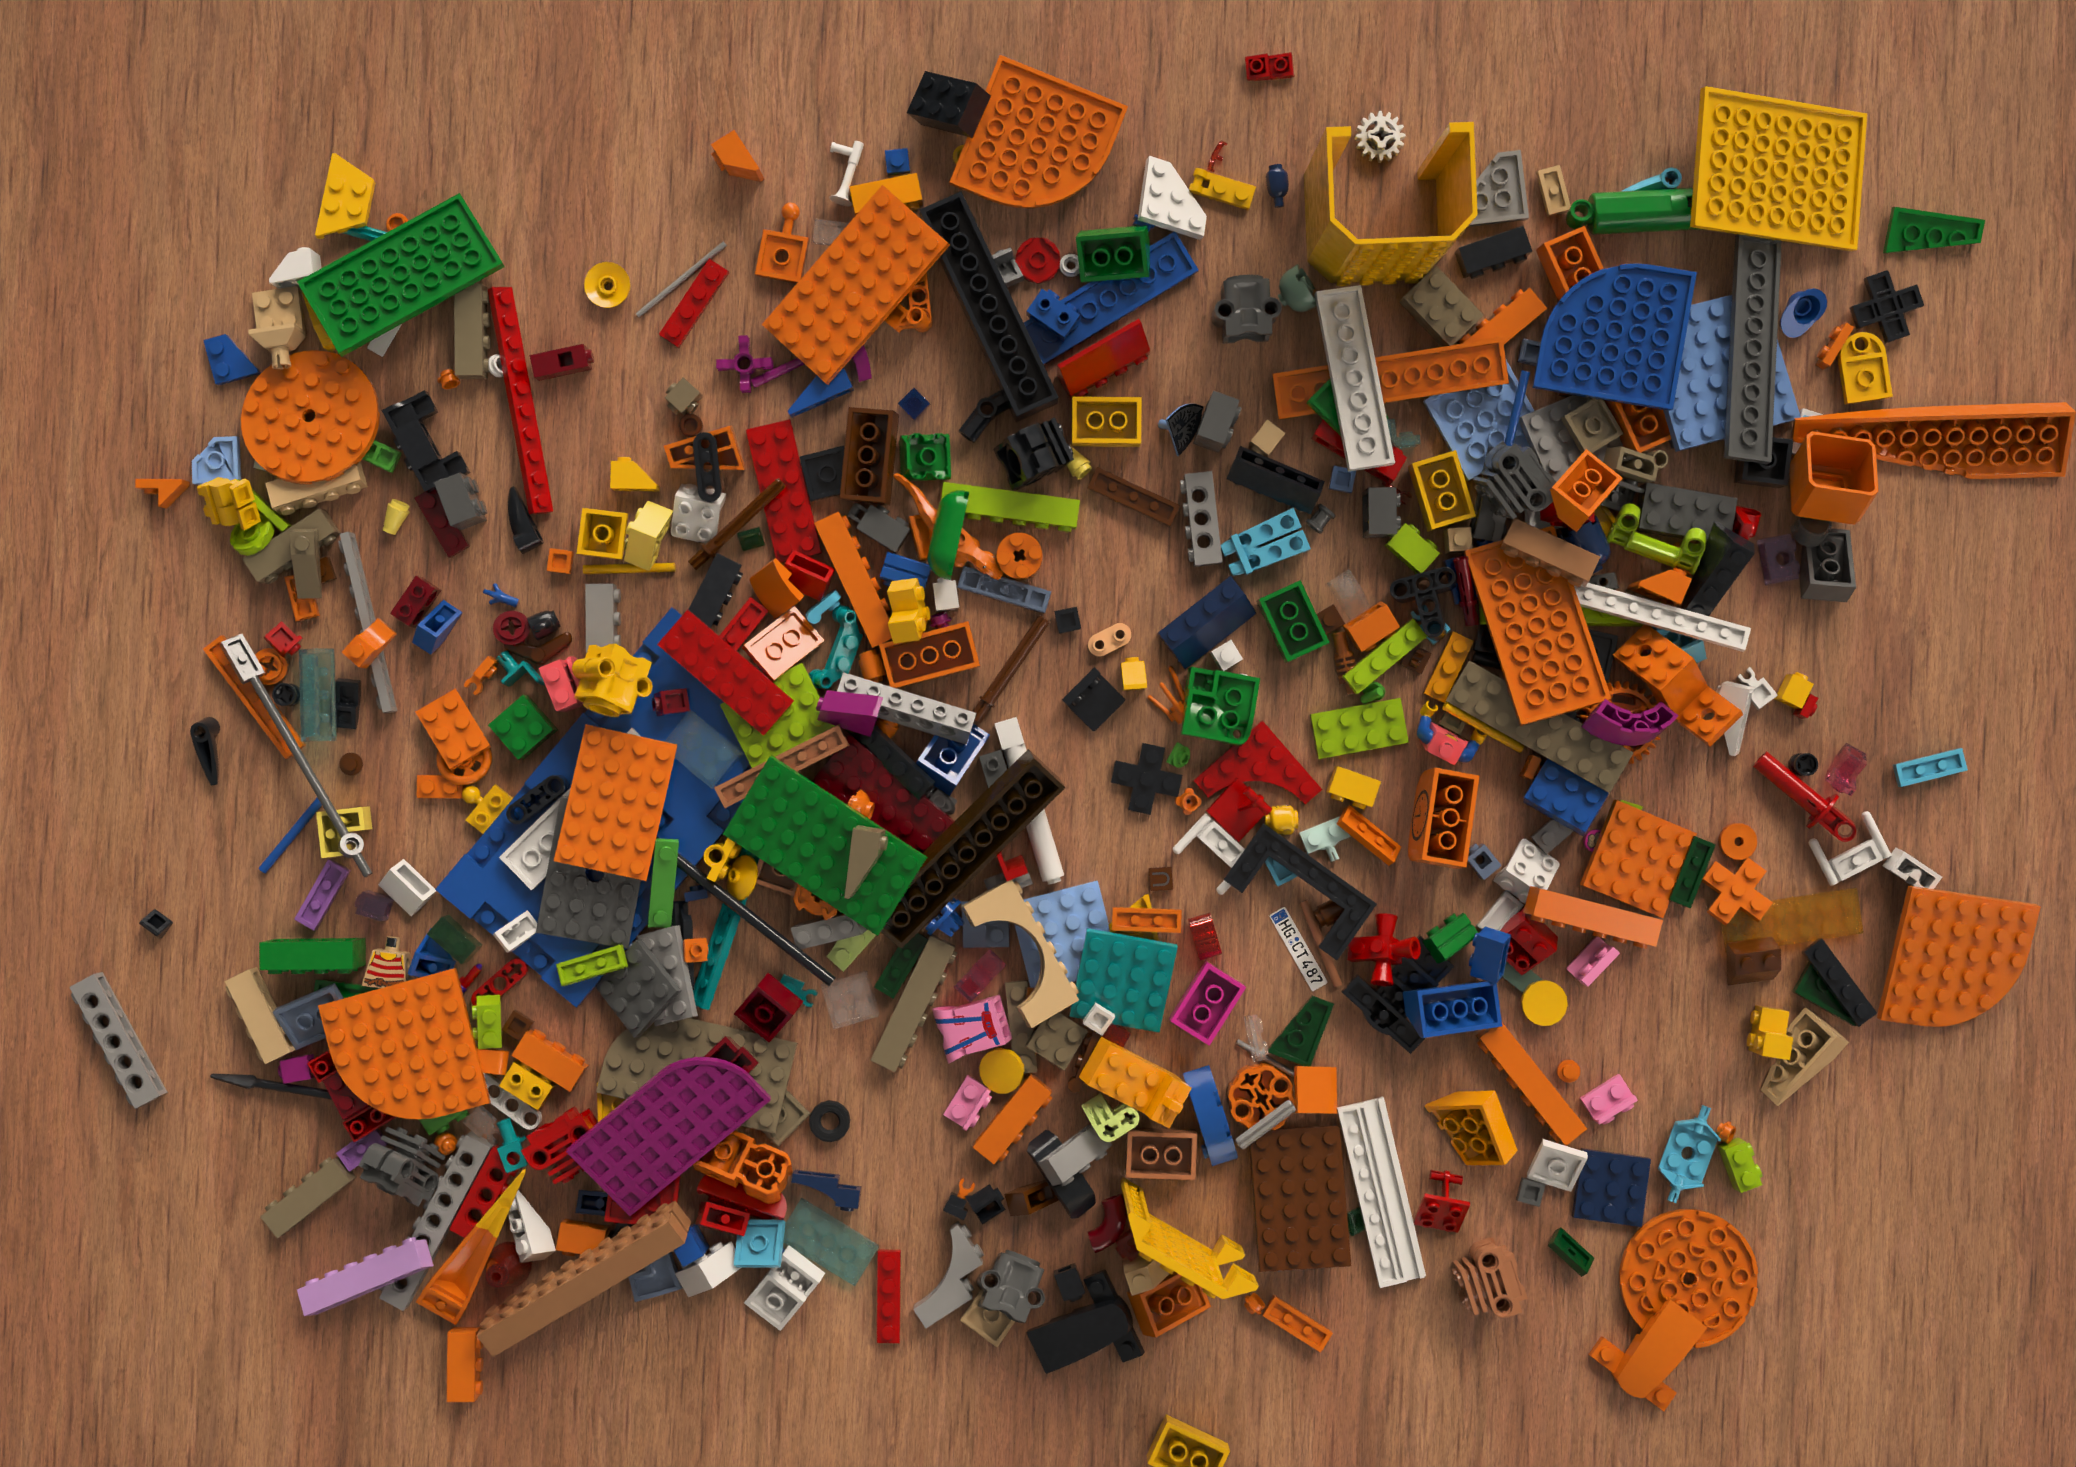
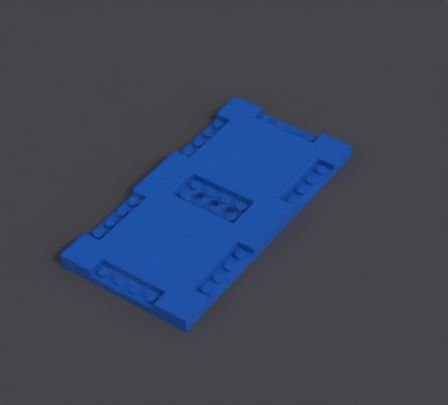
(691, 813)

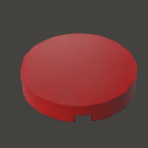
(1038, 260)

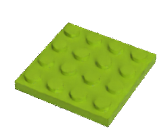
(791, 729)

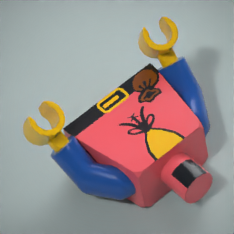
(1444, 742)

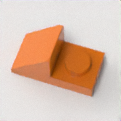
(167, 489)

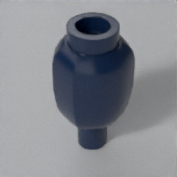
(1277, 184)

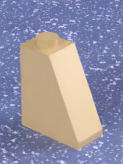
(1143, 1274)

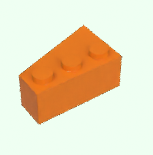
(681, 453)

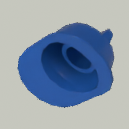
(1802, 312)

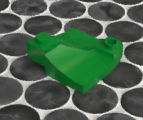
(1218, 705)

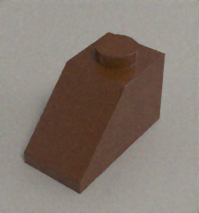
(1030, 1198)

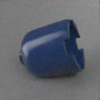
(1590, 538)

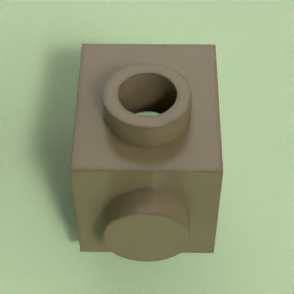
(683, 397)

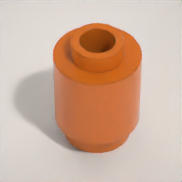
(871, 666)

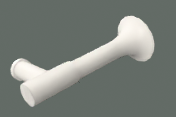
(841, 196)

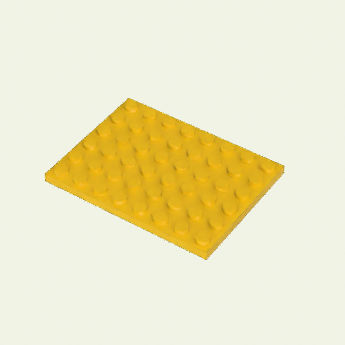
(1778, 169)

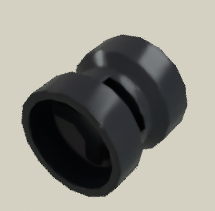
(282, 695)
(1807, 762)

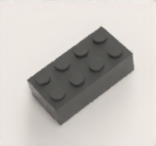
(1676, 510)

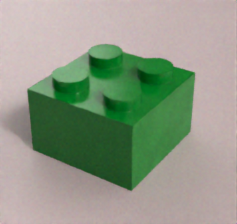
(523, 727)

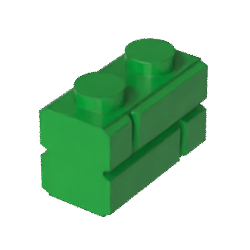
(1449, 938)

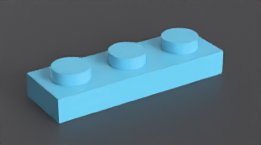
(1930, 767)

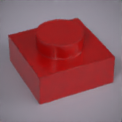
(1808, 708)

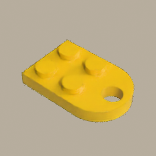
(1865, 371)

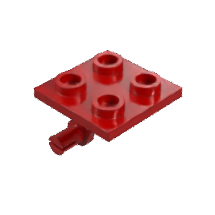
(1238, 809)
(1442, 1211)

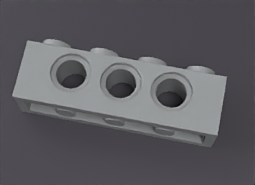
(1204, 483)

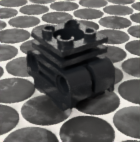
(1034, 453)

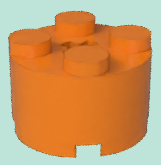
(1032, 553)

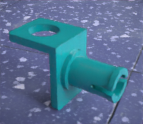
(516, 671)
(510, 1143)

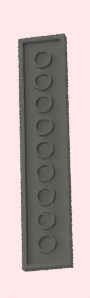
(1752, 349)

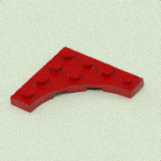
(1259, 759)

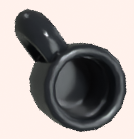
(543, 624)

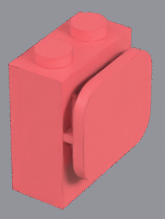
(561, 684)

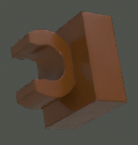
(1416, 659)

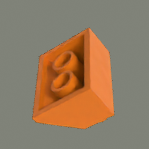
(1583, 489)

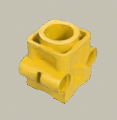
(611, 680)

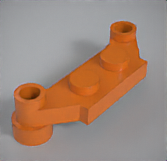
(907, 319)

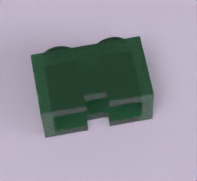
(454, 939)

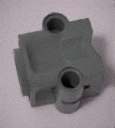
(1245, 303)
(1013, 1281)

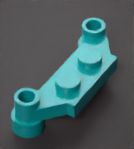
(843, 649)

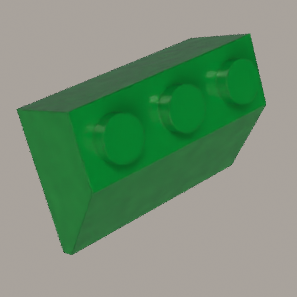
(1113, 253)

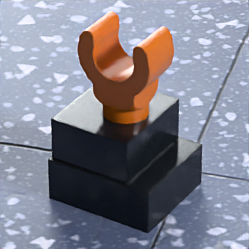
(956, 1202)

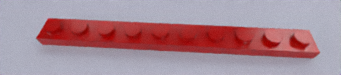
(520, 400)

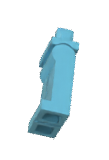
(1248, 543)

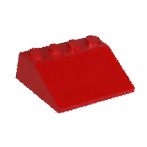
(1104, 360)

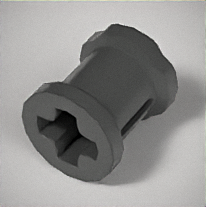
(1320, 518)

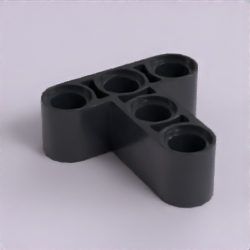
(1425, 596)

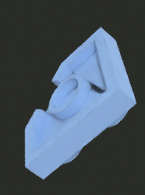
(218, 459)

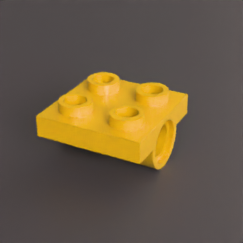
(721, 868)

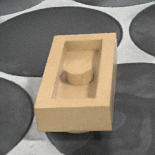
(1553, 190)

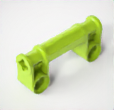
(1685, 557)

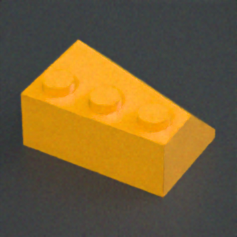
(1475, 1126)

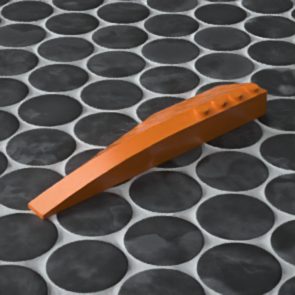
(1961, 439)

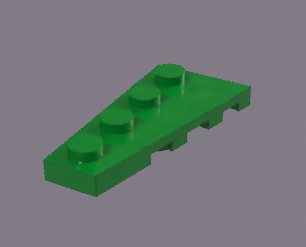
(1924, 230)

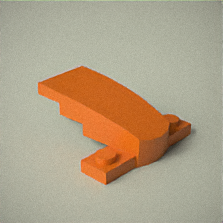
(1652, 1354)

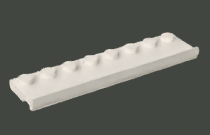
(1381, 1192)

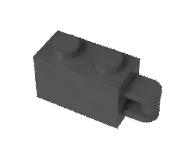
(880, 526)

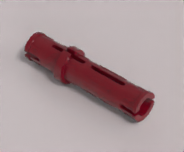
(1468, 600)

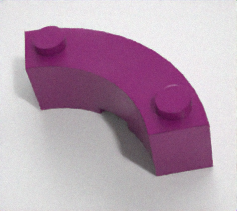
(1625, 728)

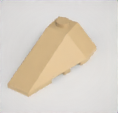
(1812, 1049)

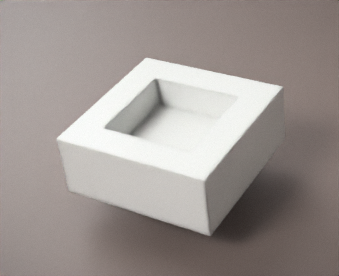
(1098, 1019)

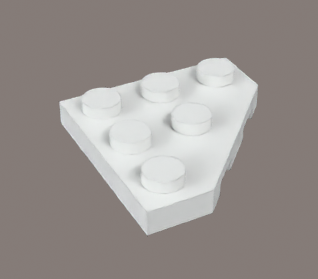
(1168, 201)

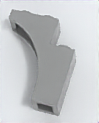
(953, 1289)

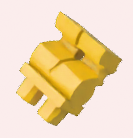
(229, 502)

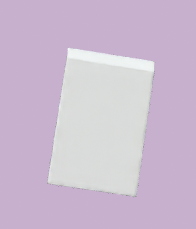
(516, 932)

